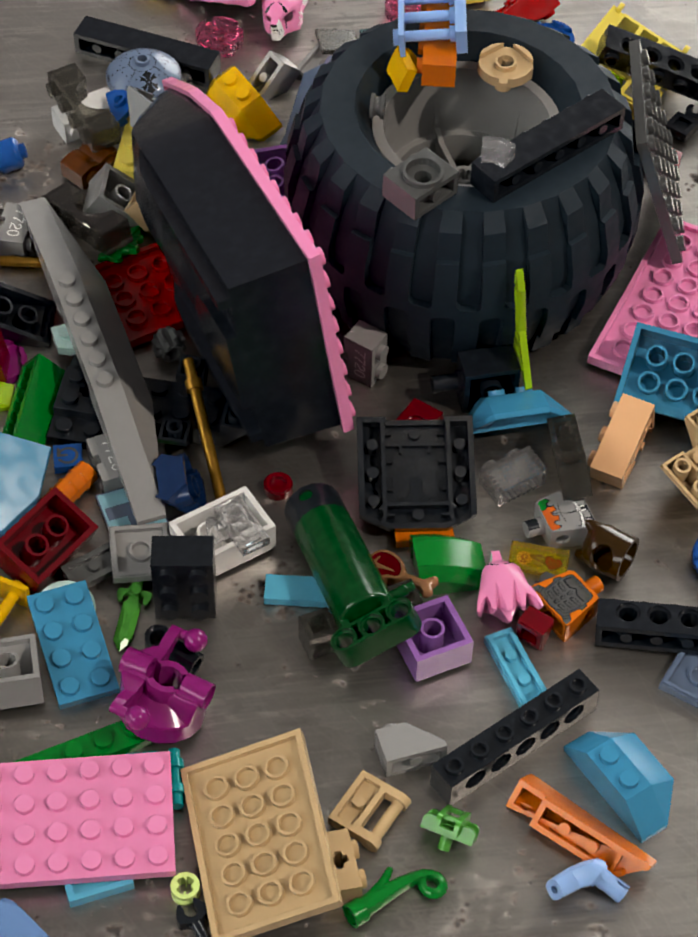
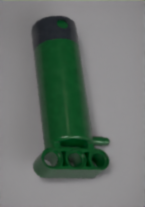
(363, 607)

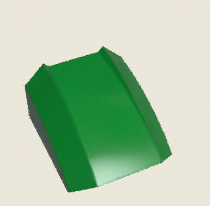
(450, 558)

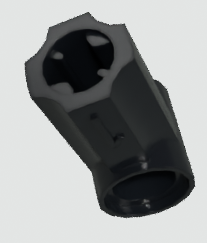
(181, 655)

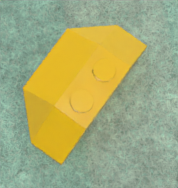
(243, 104)

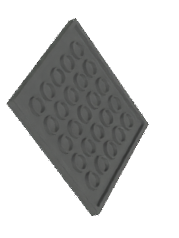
(655, 151)

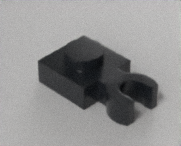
(683, 125)

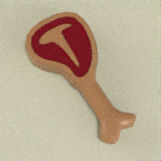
(394, 571)

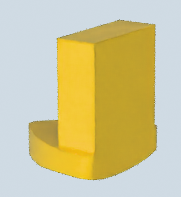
(402, 69)

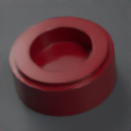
(278, 486)

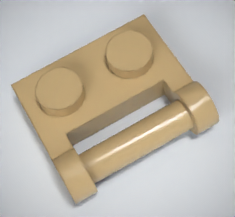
(361, 803)

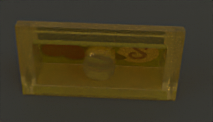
(538, 558)

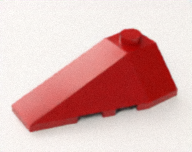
(530, 8)

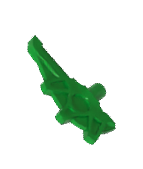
(129, 249)

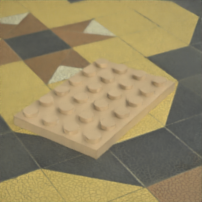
(260, 837)

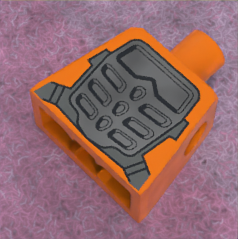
(569, 601)

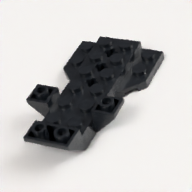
(173, 410)

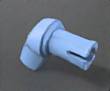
(586, 874)

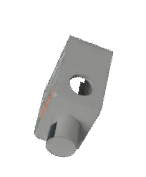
(559, 521)

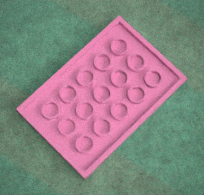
(86, 820)

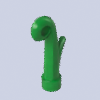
(384, 891)

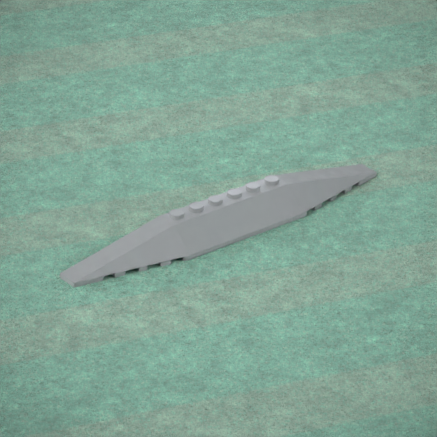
(104, 356)

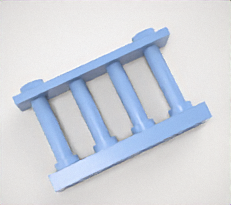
(456, 33)

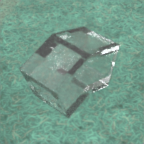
(497, 150)

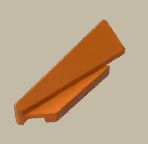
(576, 828)

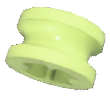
(185, 878)

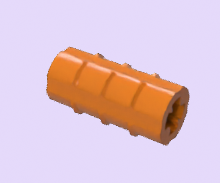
(76, 481)

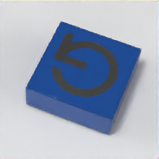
(66, 457)

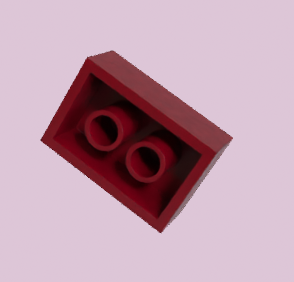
(44, 540)

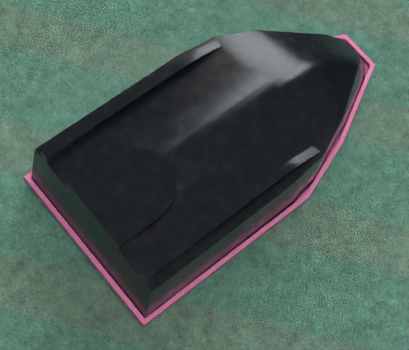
(240, 269)

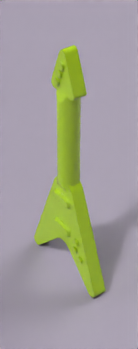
(520, 339)

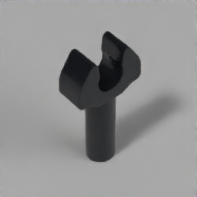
(196, 922)

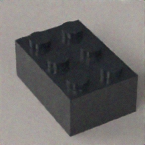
(183, 577)

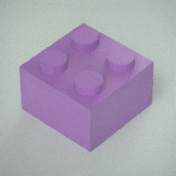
(440, 643)

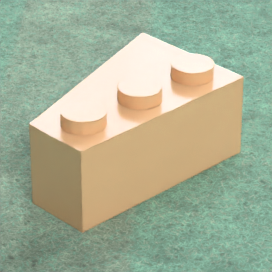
(621, 440)

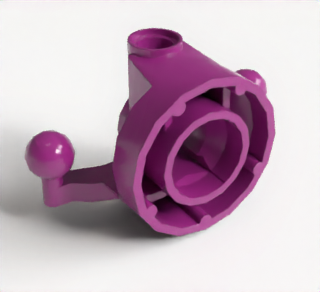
(159, 695)

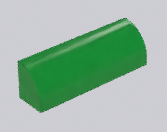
(34, 400)

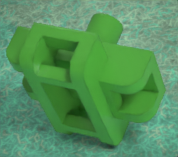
(451, 827)

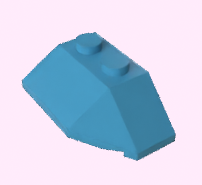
(514, 410)
(626, 778)

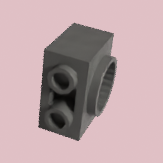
(420, 183)

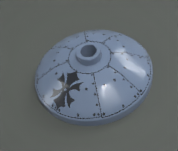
(142, 69)

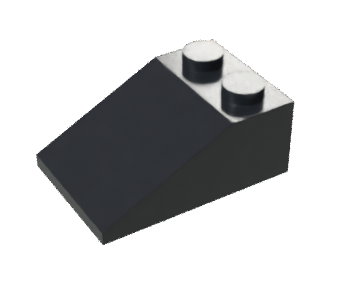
(25, 317)

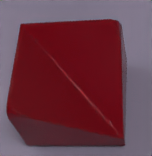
(534, 627)

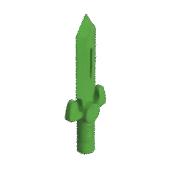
(129, 612)

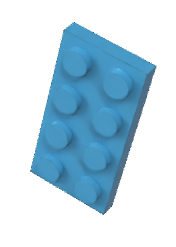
(72, 644)

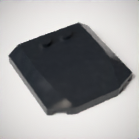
(416, 473)

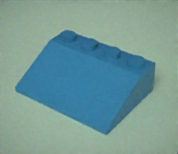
(662, 371)
(21, 477)

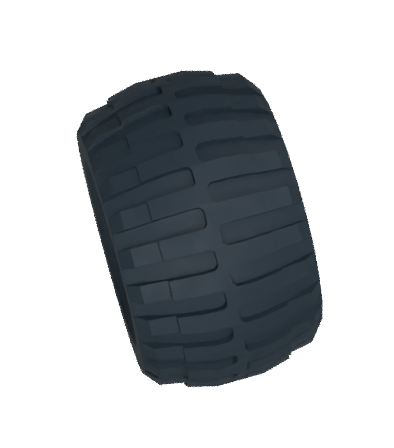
(451, 273)

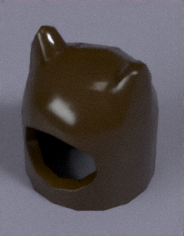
(608, 549)

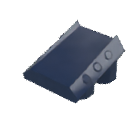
(179, 483)

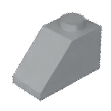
(274, 76)
(407, 748)

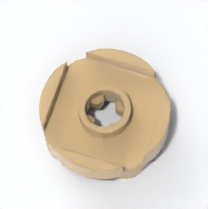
(516, 67)

